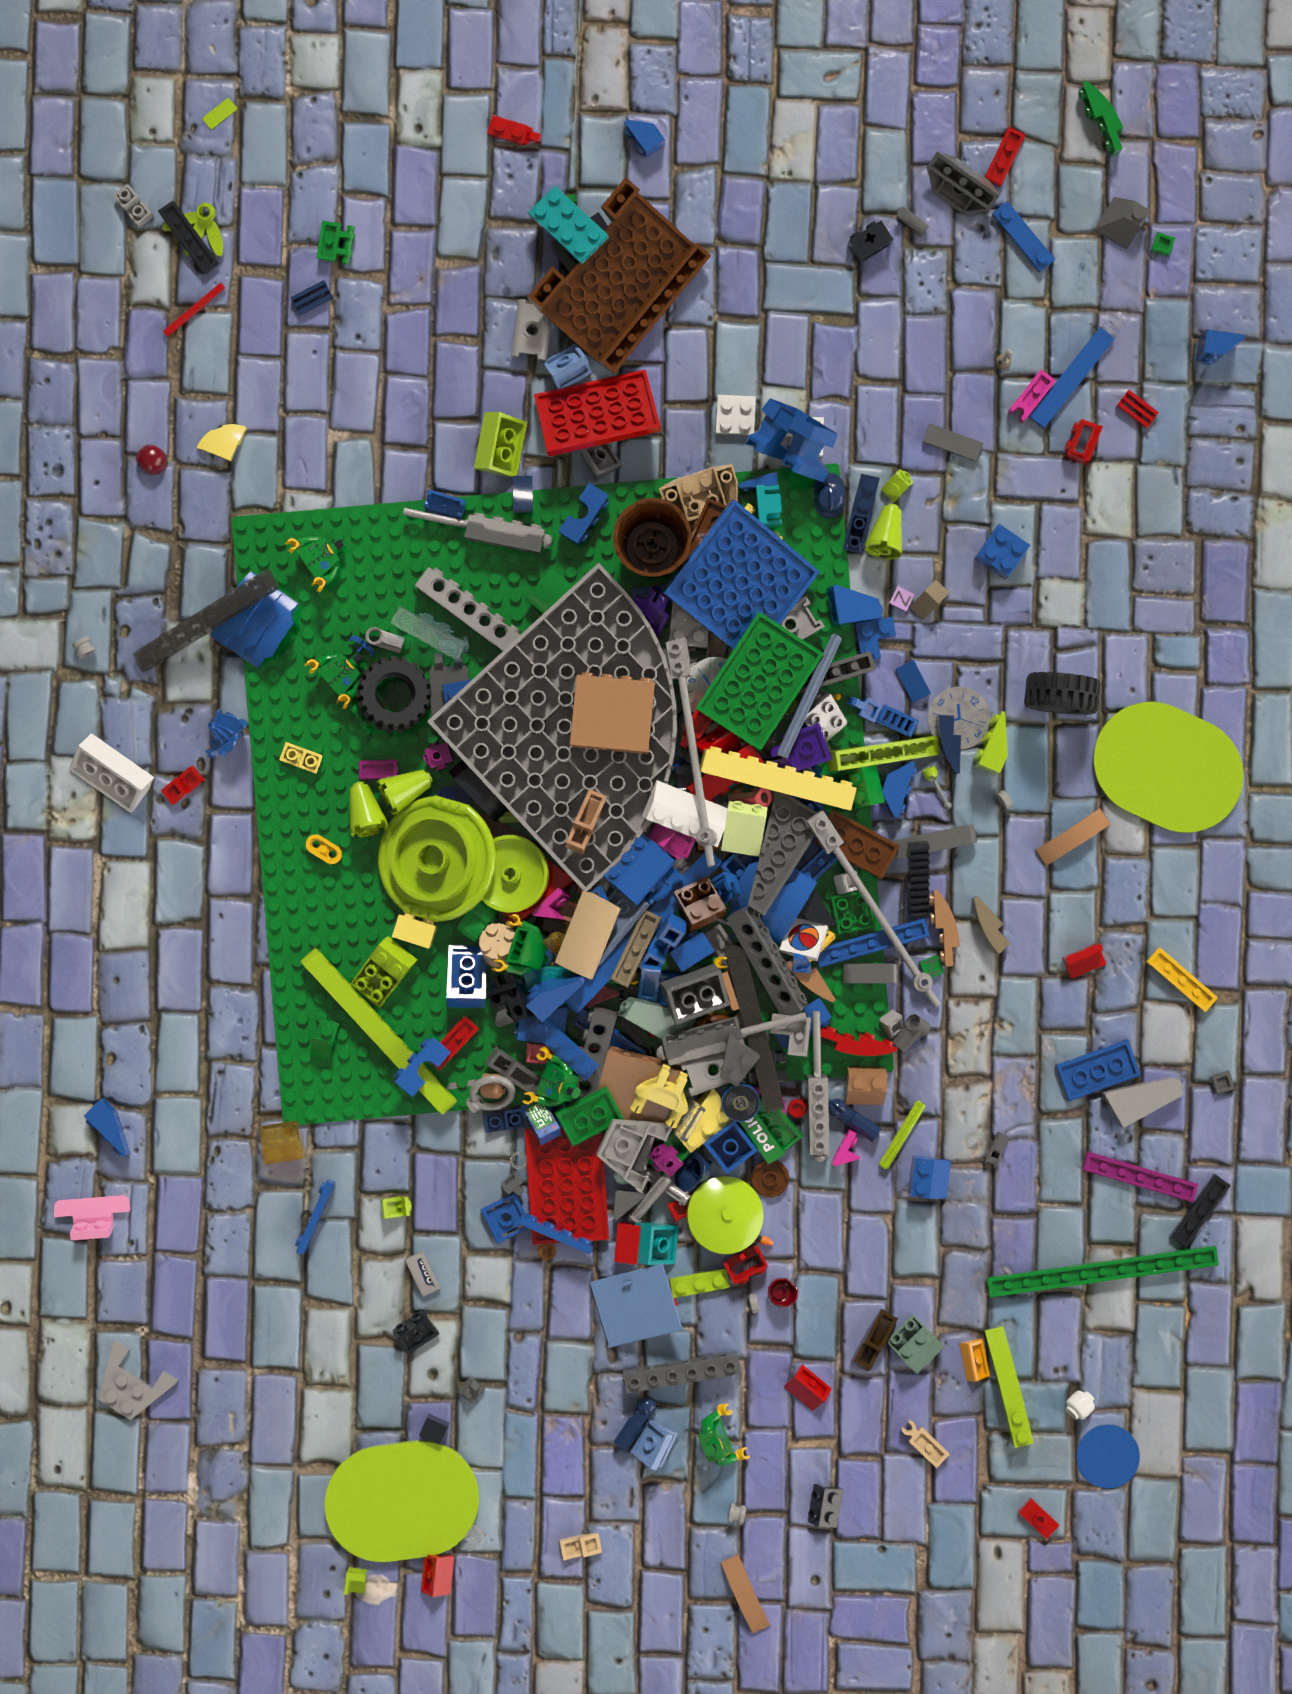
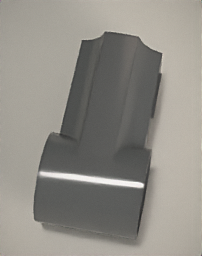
(914, 1028)

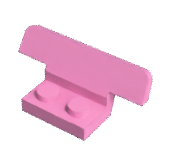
(92, 1215)

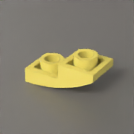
(300, 757)

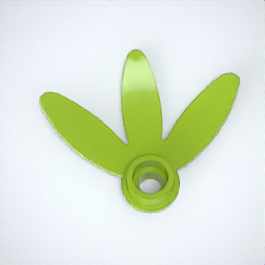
(204, 222)

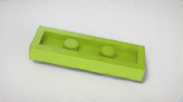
(699, 1282)

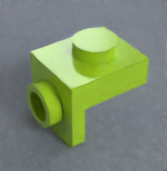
(897, 485)
(395, 1207)

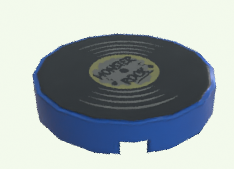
(740, 1102)

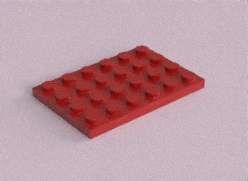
(597, 412)
(567, 1186)

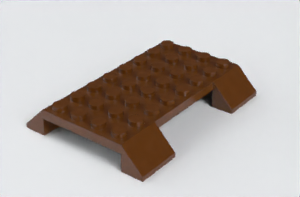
(624, 284)

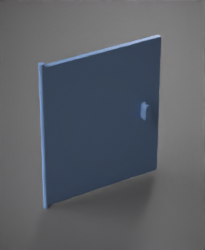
(636, 1307)

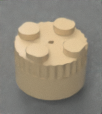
(496, 943)

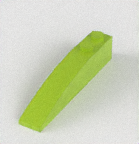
(883, 753)
(1009, 1387)

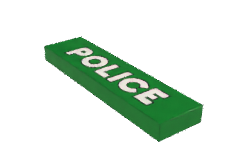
(763, 1138)

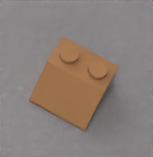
(865, 1085)

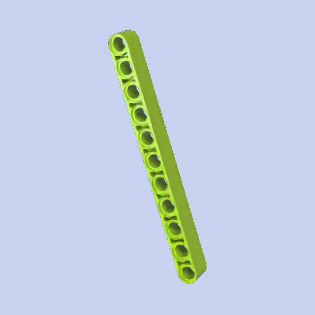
(375, 1027)

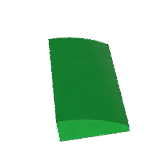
(548, 591)

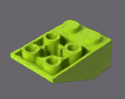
(994, 749)
(383, 971)

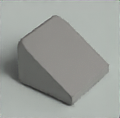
(892, 1023)

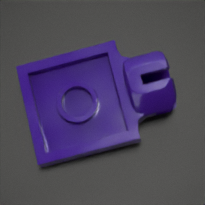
(654, 608)
(807, 751)

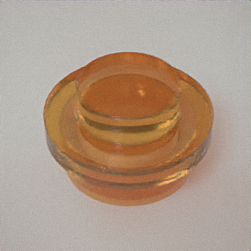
(546, 1251)

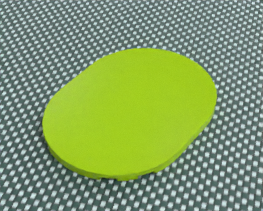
(1168, 767)
(401, 1501)

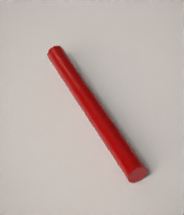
(194, 309)

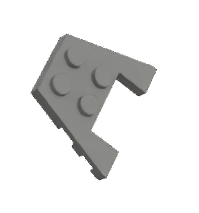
(623, 1144)
(126, 1391)

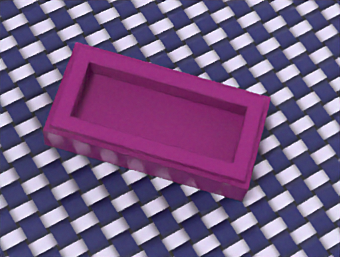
(377, 769)

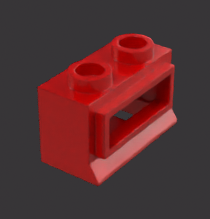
(1091, 443)
(757, 1269)

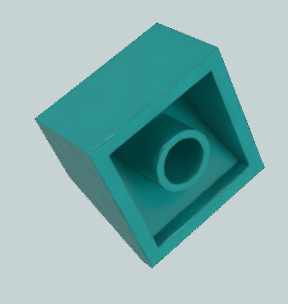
(657, 1243)

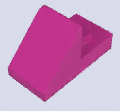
(668, 841)
(550, 905)
(842, 1154)

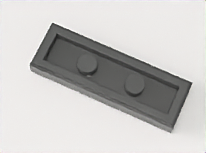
(952, 442)

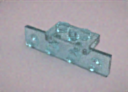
(429, 631)

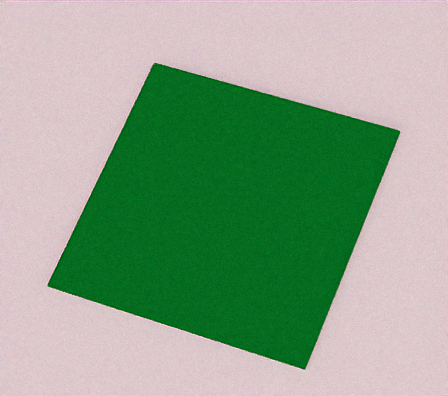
(344, 904)

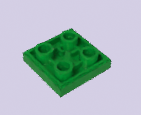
(851, 913)

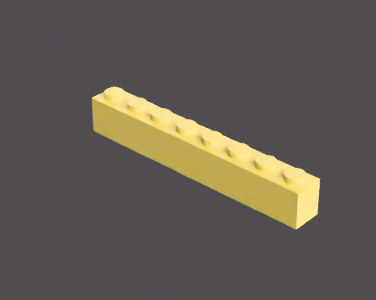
(777, 779)

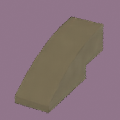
(989, 925)

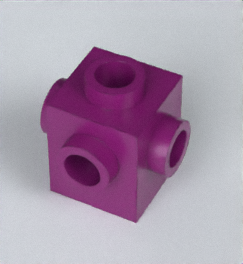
(445, 756)
(665, 1159)

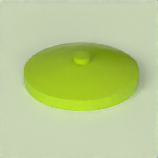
(519, 875)
(724, 1215)

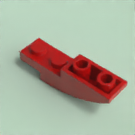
(865, 1044)

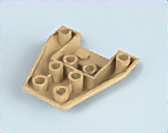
(692, 491)

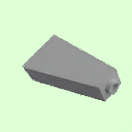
(1141, 1099)

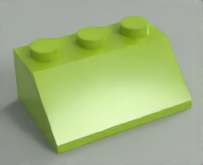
(500, 444)

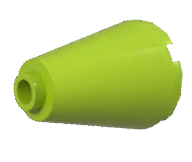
(886, 534)
(404, 789)
(365, 812)

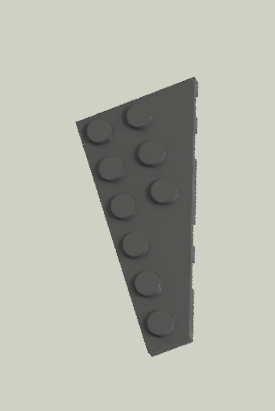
(782, 848)

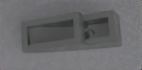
(513, 1070)

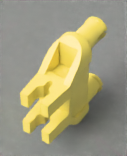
(663, 1093)

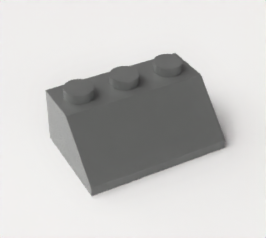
(695, 993)

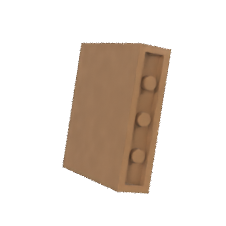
(612, 713)
(627, 1070)

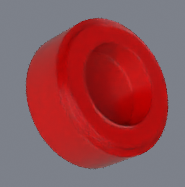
(796, 1108)

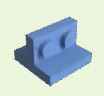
(567, 366)
(653, 1444)

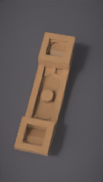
(1073, 837)
(745, 1593)

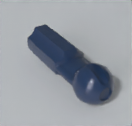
(853, 1119)
(635, 1424)

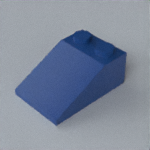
(466, 977)
(552, 993)

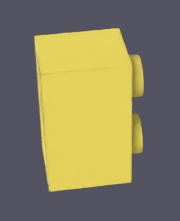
(414, 930)

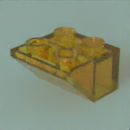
(282, 1142)

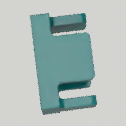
(768, 505)

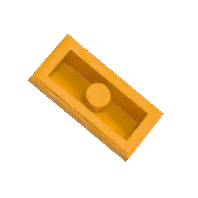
(974, 1360)

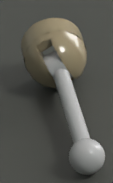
(1004, 359)

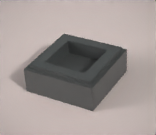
(1222, 1082)

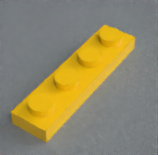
(1182, 979)

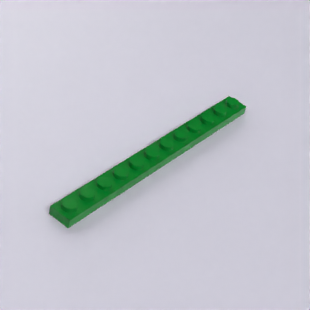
(1102, 1271)

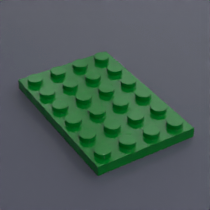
(759, 681)

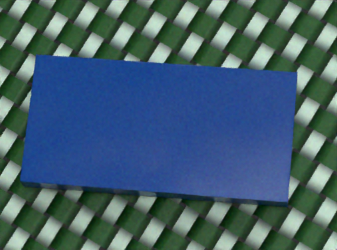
(1097, 1070)

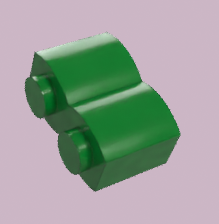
(477, 920)

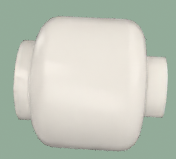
(1080, 1405)

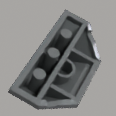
(960, 185)

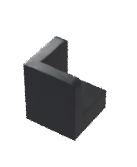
(434, 1428)

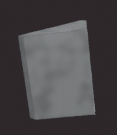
(600, 460)

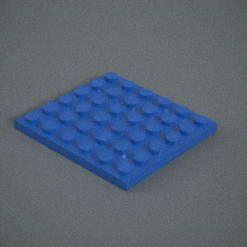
(738, 573)

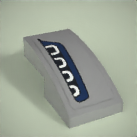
(422, 1273)

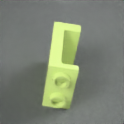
(744, 828)

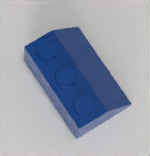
(639, 869)

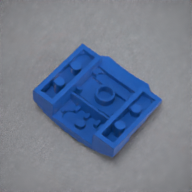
(258, 629)
(784, 907)

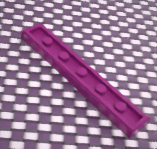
(1139, 1176)

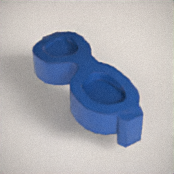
(363, 645)

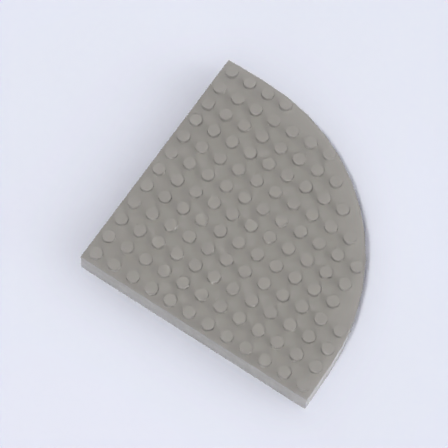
(518, 723)

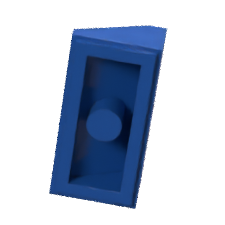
(913, 681)

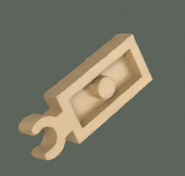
(926, 1444)

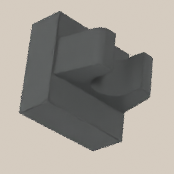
(513, 1183)
(471, 1389)

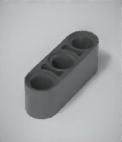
(870, 973)

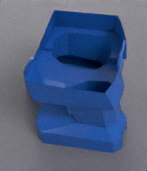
(806, 441)

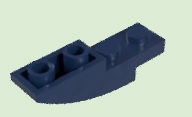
(861, 513)

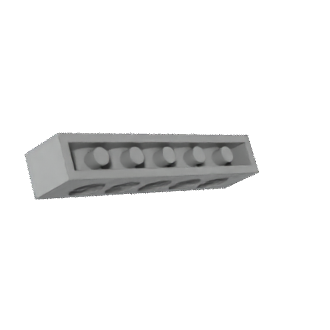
(432, 577)

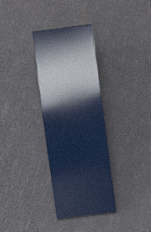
(949, 743)

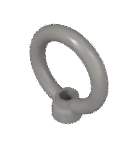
(475, 1101)

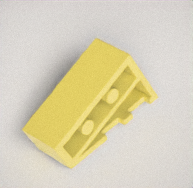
(711, 1121)

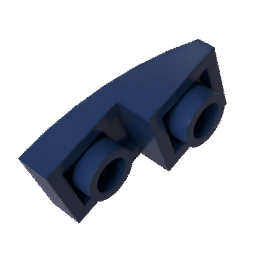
(522, 494)
(503, 1120)

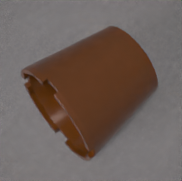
(649, 522)

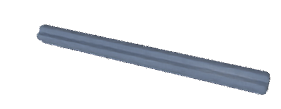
(809, 696)

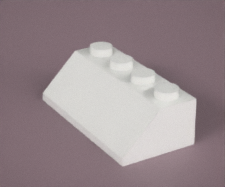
(111, 772)
(680, 811)

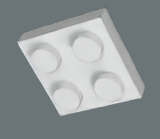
(735, 415)

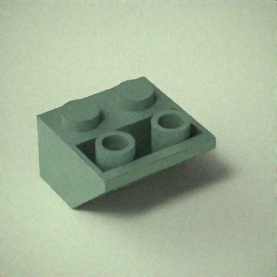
(915, 1343)

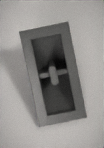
(625, 1200)

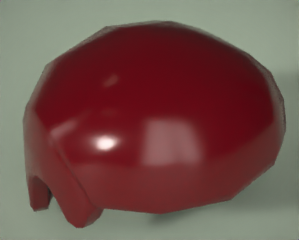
(151, 459)
(782, 1292)

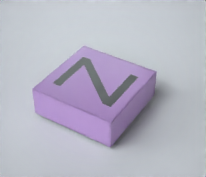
(901, 599)

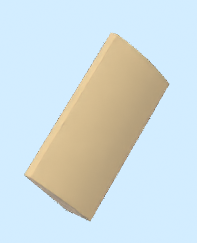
(587, 935)

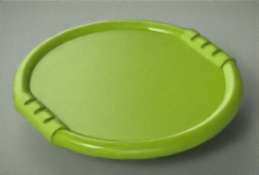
(437, 858)

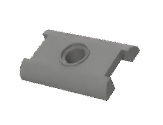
(536, 344)
(803, 619)
(698, 1073)

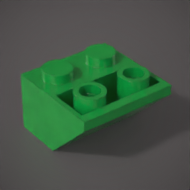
(867, 784)

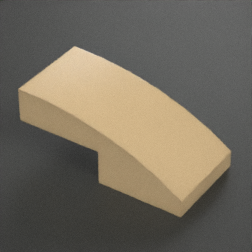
(580, 1545)

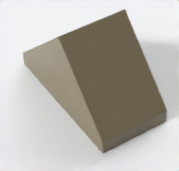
(929, 599)

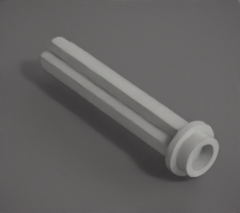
(673, 1191)
(636, 1215)

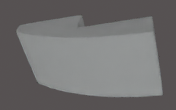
(133, 205)

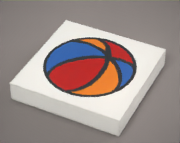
(804, 938)

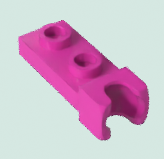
(1032, 394)

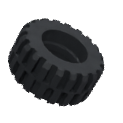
(401, 670)
(1062, 693)

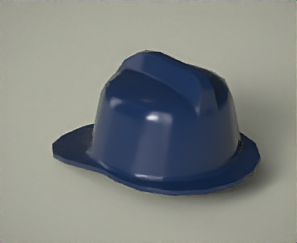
(829, 496)
(692, 1172)

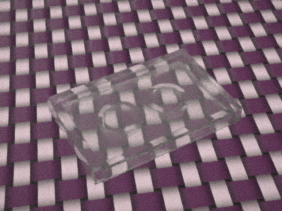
(689, 1120)

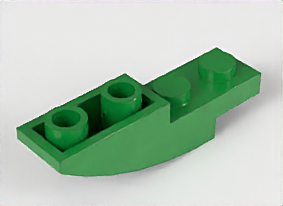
(1101, 110)

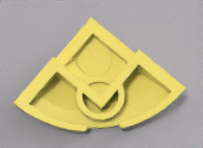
(223, 441)

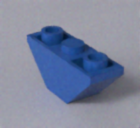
(896, 788)

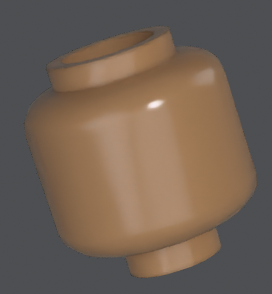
(492, 1090)

